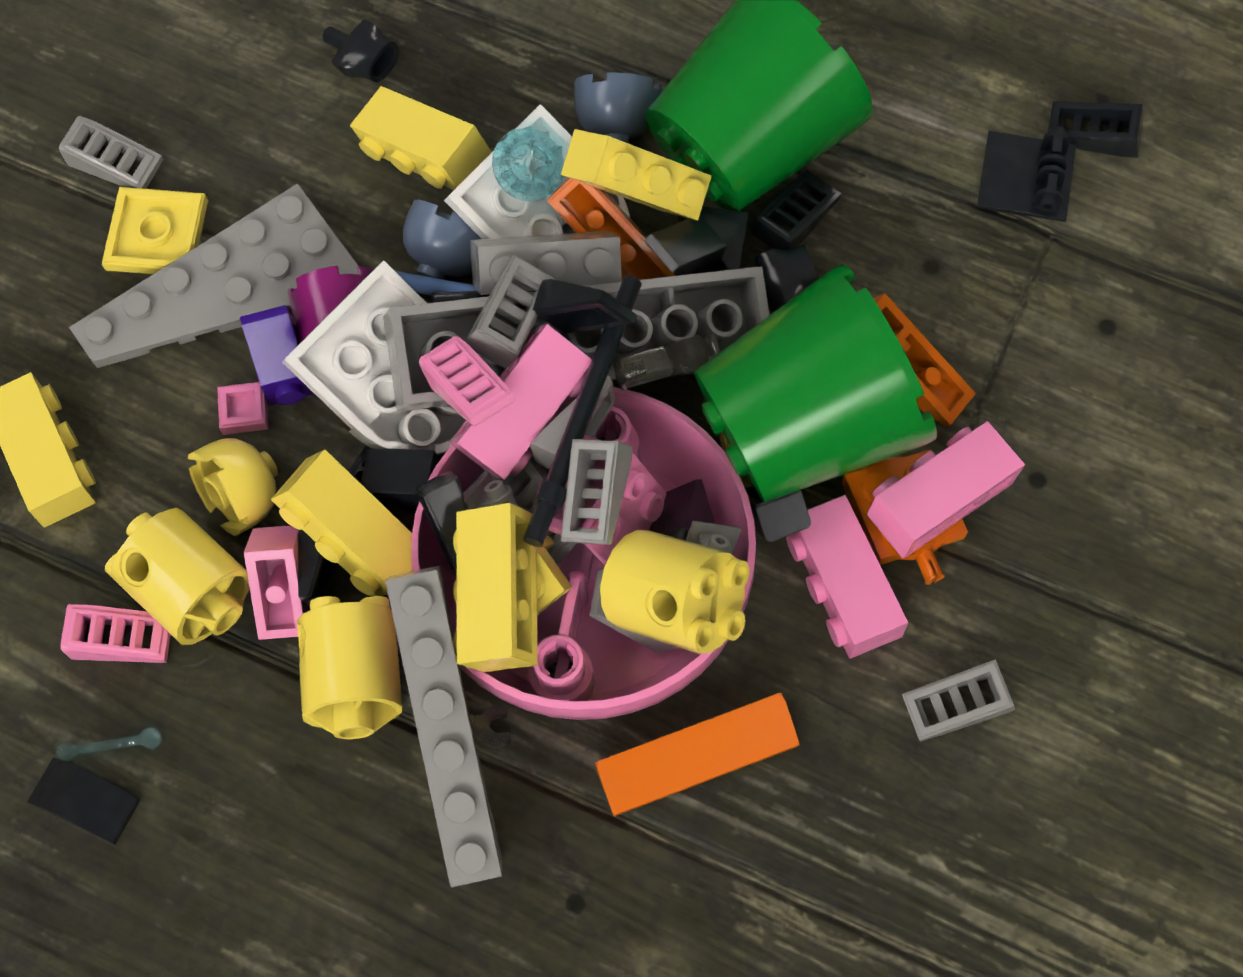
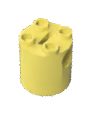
(180, 576)
(674, 591)
(349, 666)

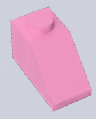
(273, 580)

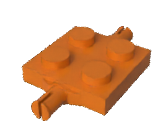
(859, 490)

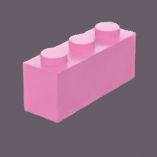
(541, 380)
(944, 488)
(847, 579)

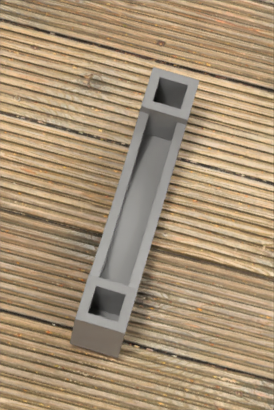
(444, 726)

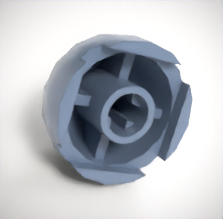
(615, 105)
(438, 241)

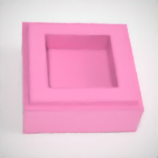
(242, 408)

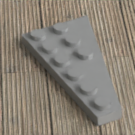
(217, 282)

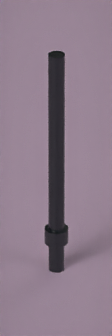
(552, 492)

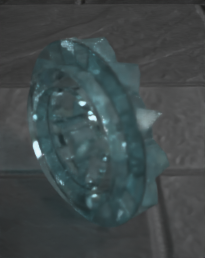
(515, 177)

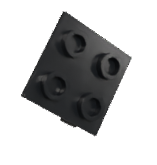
(1028, 174)

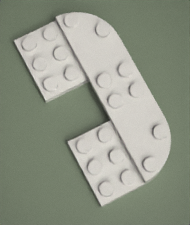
(348, 351)

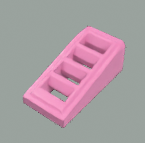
(461, 376)
(75, 629)

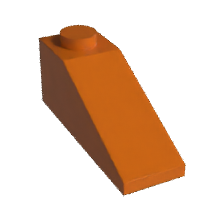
(943, 387)

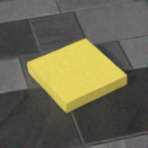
(152, 229)

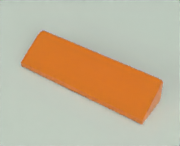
(594, 210)
(697, 754)

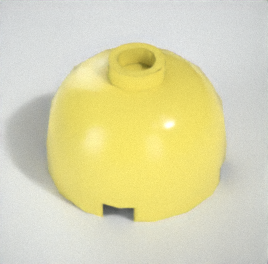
(235, 481)

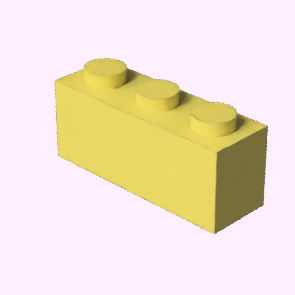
(419, 139)
(635, 174)
(42, 452)
(345, 522)
(495, 589)

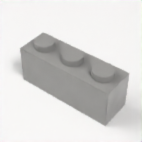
(568, 257)

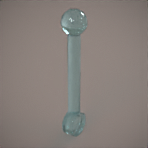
(149, 738)

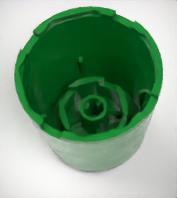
(758, 100)
(814, 391)

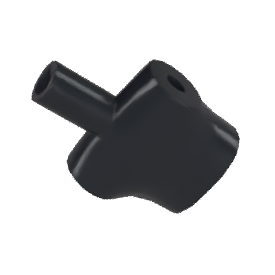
(362, 52)
(786, 273)

